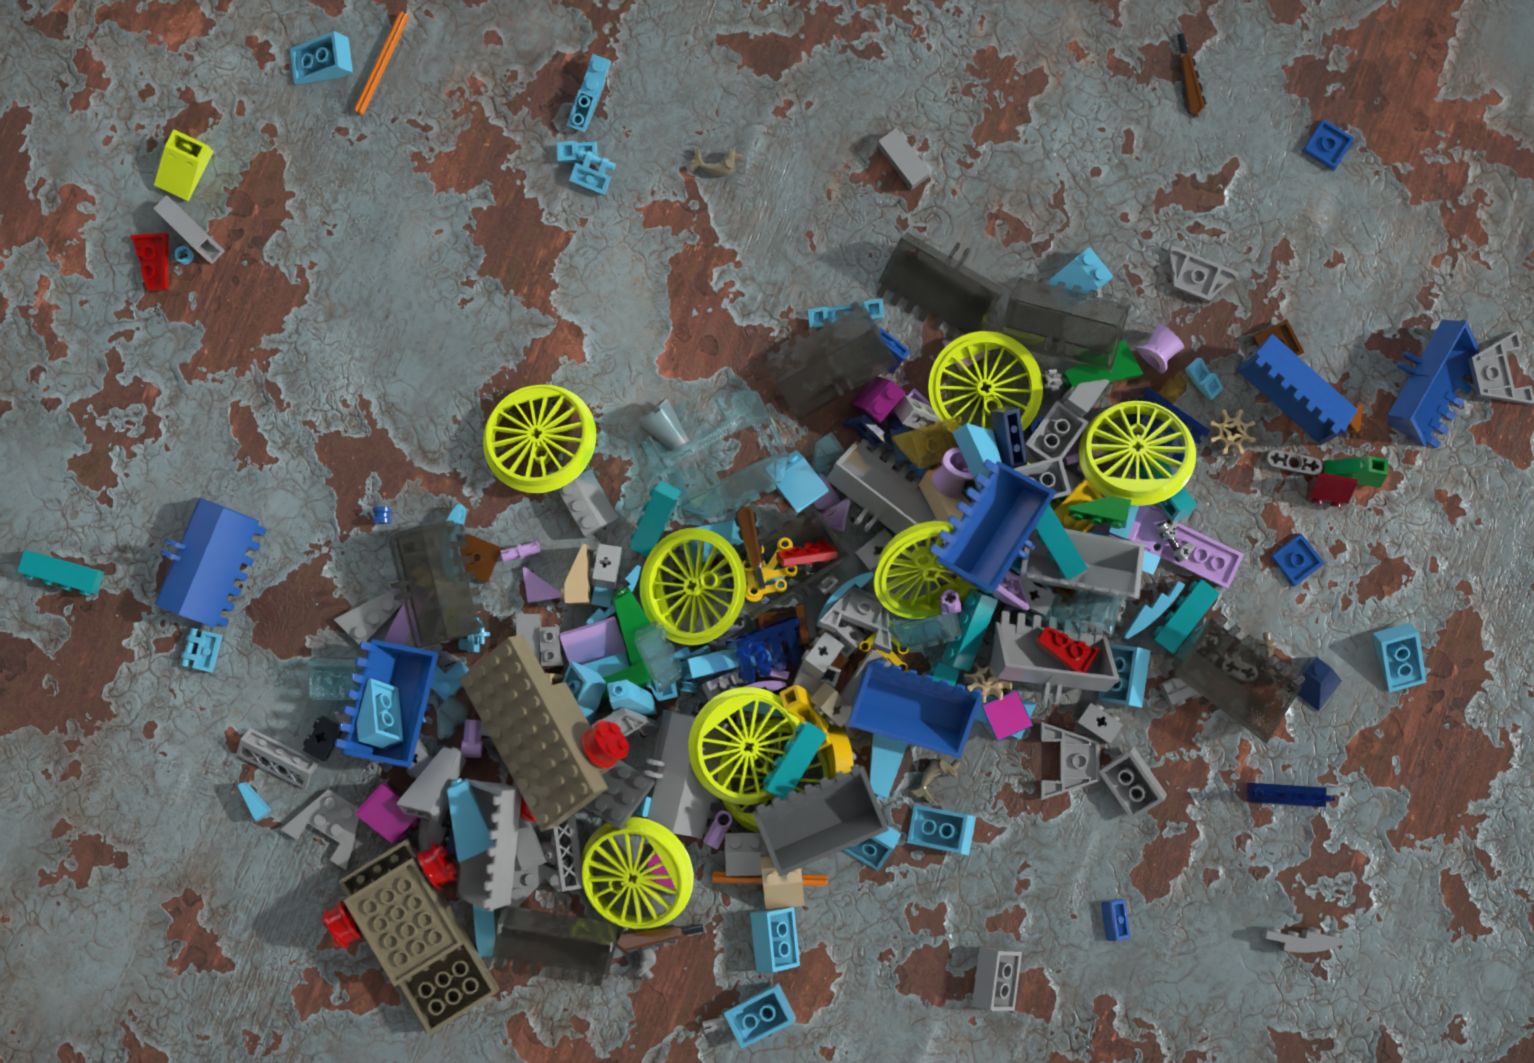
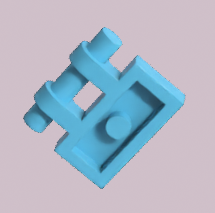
(590, 177)
(206, 652)

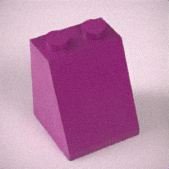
(878, 399)
(385, 816)

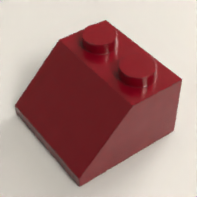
(1330, 489)

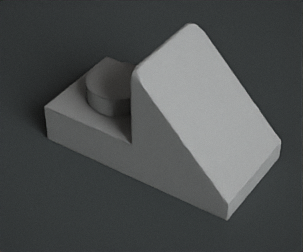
(719, 685)

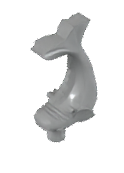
(648, 960)

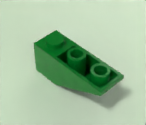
(1367, 469)
(1107, 510)

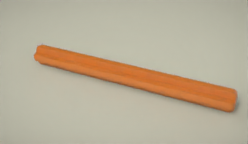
(381, 63)
(807, 879)

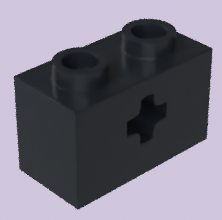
(322, 749)

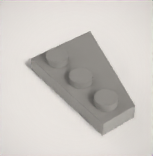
(370, 617)

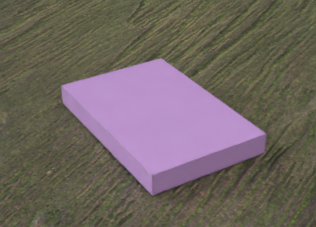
(593, 641)

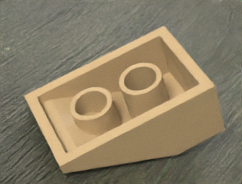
(578, 585)
(783, 890)

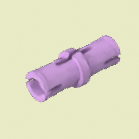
(520, 551)

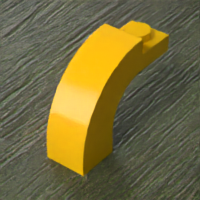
(797, 701)
(839, 751)

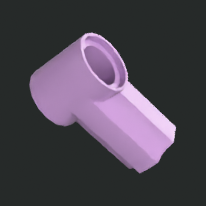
(949, 602)
(472, 745)
(717, 831)

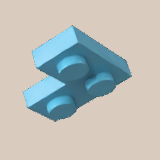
(448, 683)

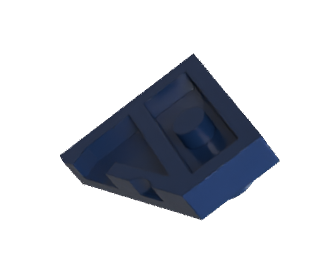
(868, 430)

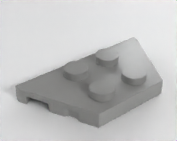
(1198, 275)

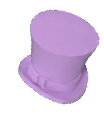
(1160, 348)
(952, 474)

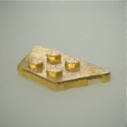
(928, 444)

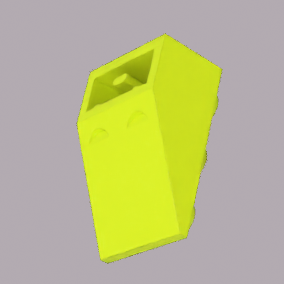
(182, 165)

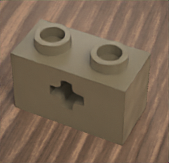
(832, 705)

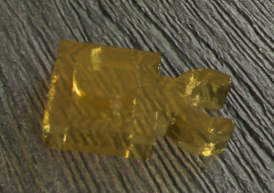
(1172, 389)

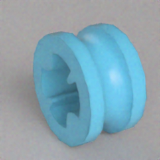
(182, 249)
(689, 687)

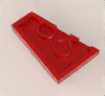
(154, 259)
(810, 553)
(1070, 653)

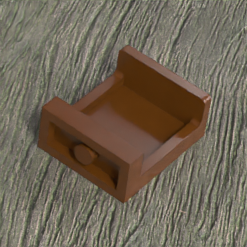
(774, 616)

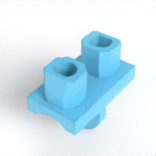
(473, 641)

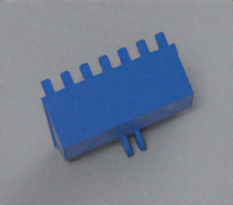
(1434, 383)
(1297, 390)
(993, 526)
(208, 563)
(409, 671)
(914, 708)

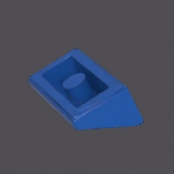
(1115, 920)

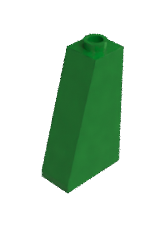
(1124, 369)
(630, 618)
(637, 674)

